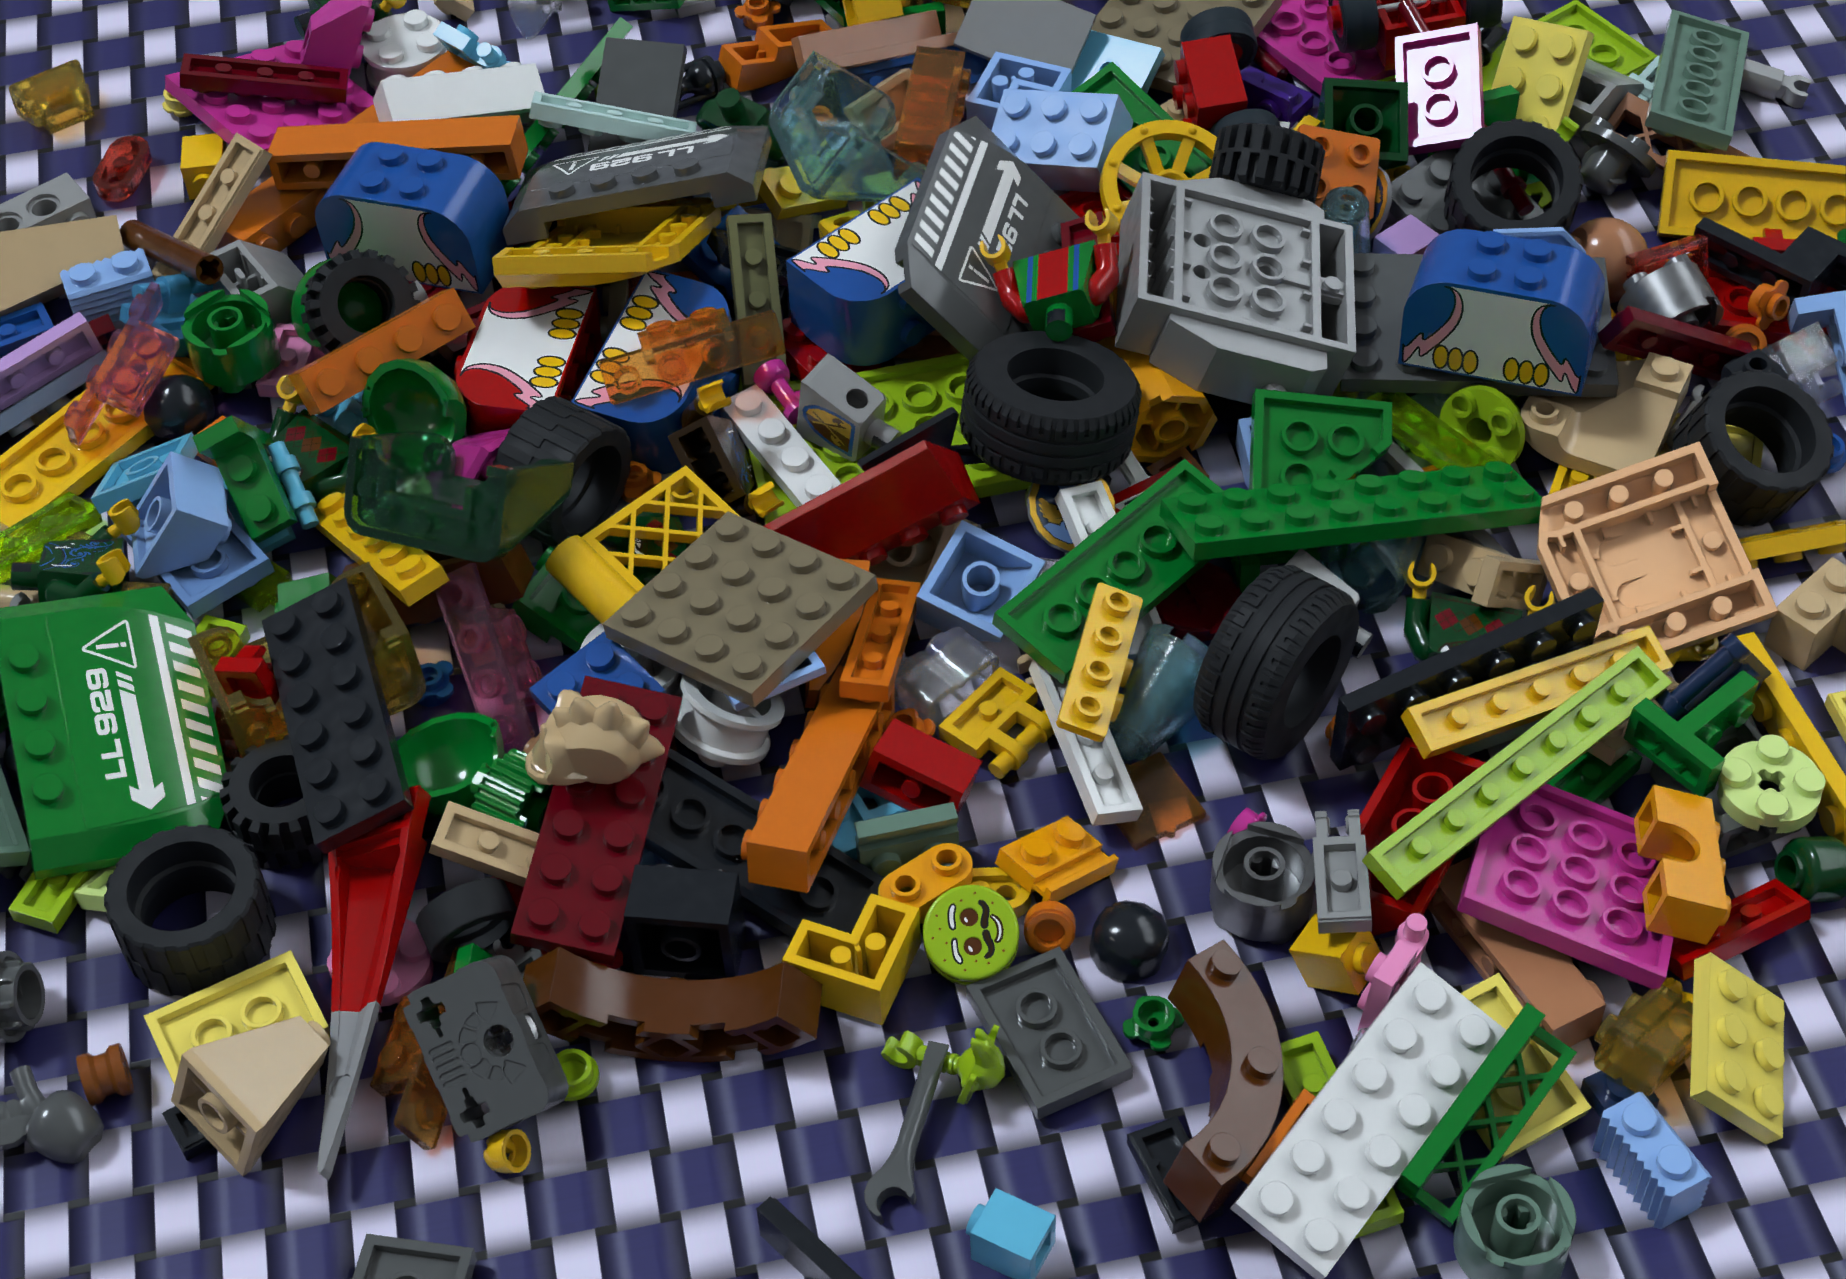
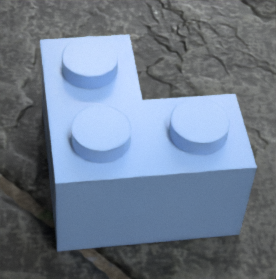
(1013, 72)

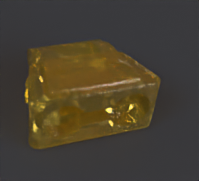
(54, 97)

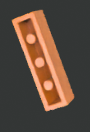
(402, 337)

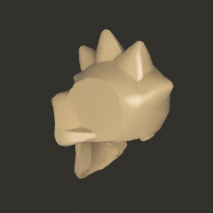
(591, 742)

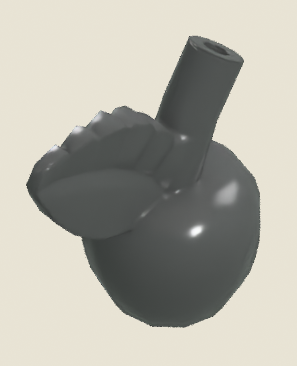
(57, 1127)

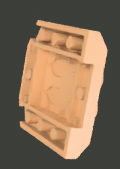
(1654, 552)

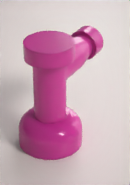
(774, 378)

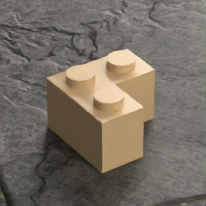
(1811, 617)

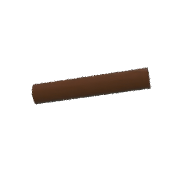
(172, 252)

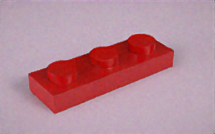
(1752, 920)

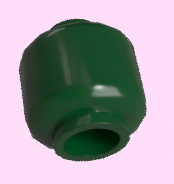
(1814, 868)

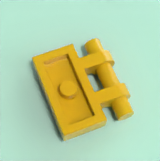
(989, 714)

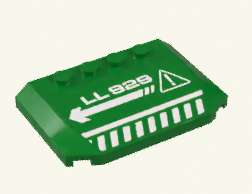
(107, 726)

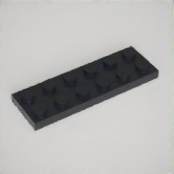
(336, 716)
(1370, 716)
(702, 827)

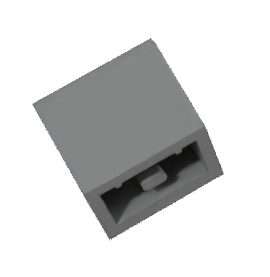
(1600, 93)
(260, 271)

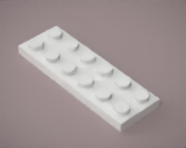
(1368, 1122)

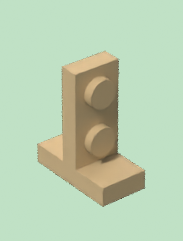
(1485, 573)

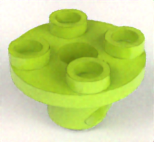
(1487, 420)

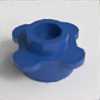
(437, 683)

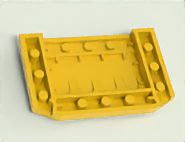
(609, 245)

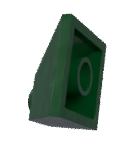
(1369, 110)

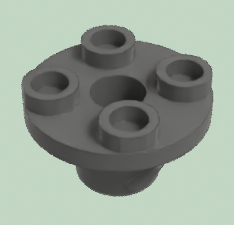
(1612, 157)

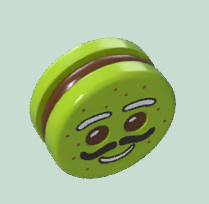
(970, 934)

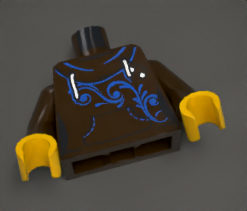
(718, 455)

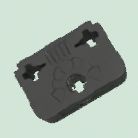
(470, 1052)

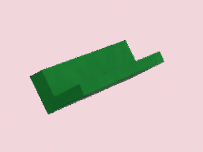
(1470, 1101)

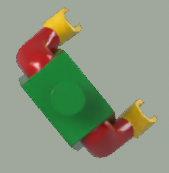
(1062, 285)

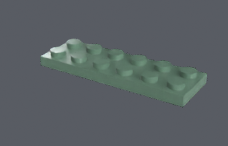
(1698, 81)

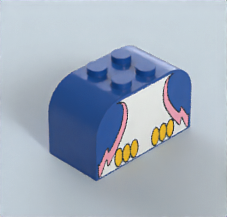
(421, 207)
(848, 287)
(1504, 310)
(656, 415)

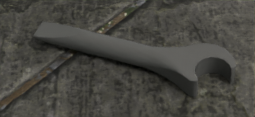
(897, 1173)

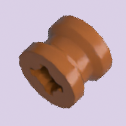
(105, 1074)

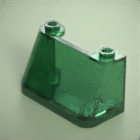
(408, 494)

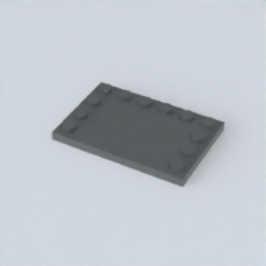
(1380, 297)

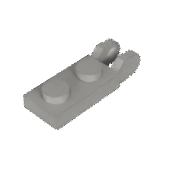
(1341, 877)

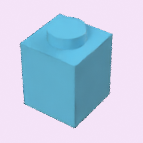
(1011, 1235)

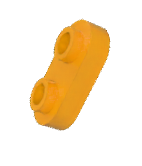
(928, 876)

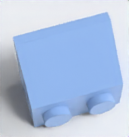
(180, 517)
(974, 581)

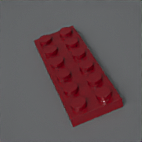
(592, 843)

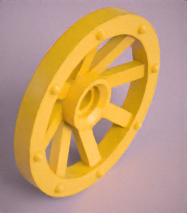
(1144, 136)

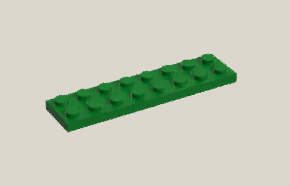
(1350, 510)

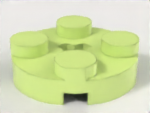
(1777, 762)

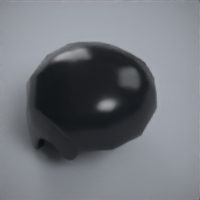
(179, 407)
(1129, 941)

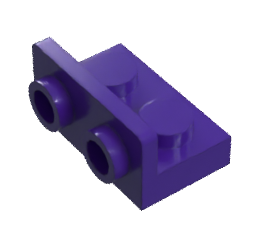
(1275, 95)

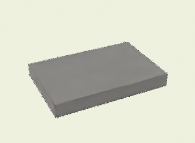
(1027, 29)

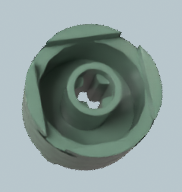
(1514, 1225)

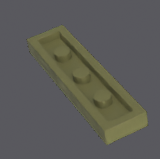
(753, 274)

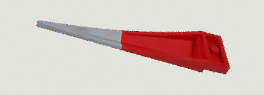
(369, 904)

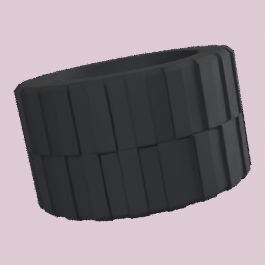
(1517, 146)
(1787, 425)
(576, 435)
(175, 866)

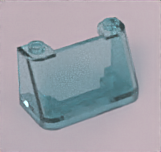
(832, 135)

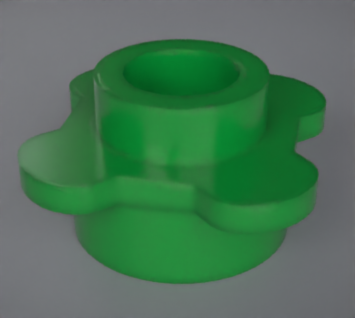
(1153, 1010)

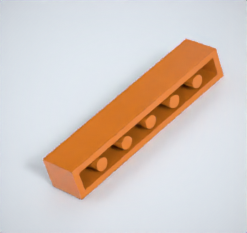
(317, 153)
(814, 789)

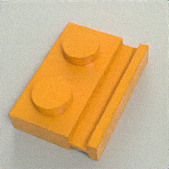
(1056, 860)

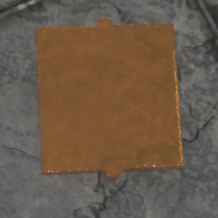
(1165, 802)

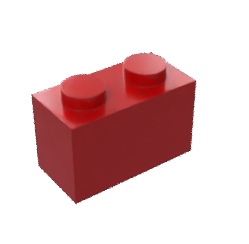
(918, 769)

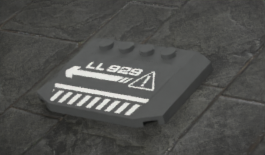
(715, 160)
(969, 196)

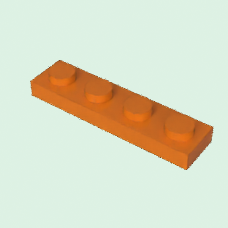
(880, 642)

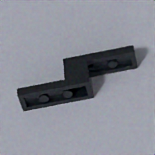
(1807, 264)

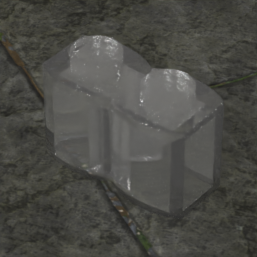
(943, 674)

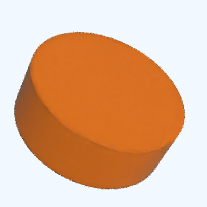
(1049, 926)

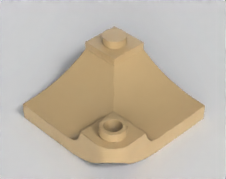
(1610, 432)

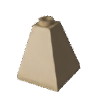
(248, 1085)

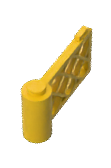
(599, 575)

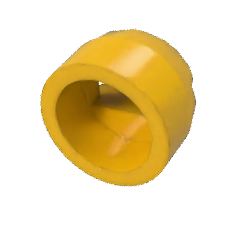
(512, 1142)

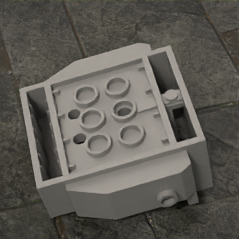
(1235, 287)

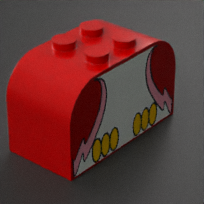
(527, 350)

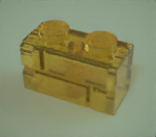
(1646, 1039)

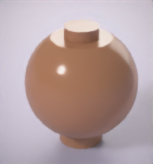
(1613, 241)

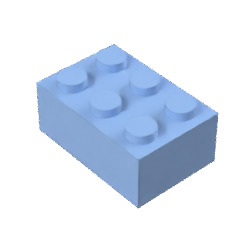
(1062, 133)

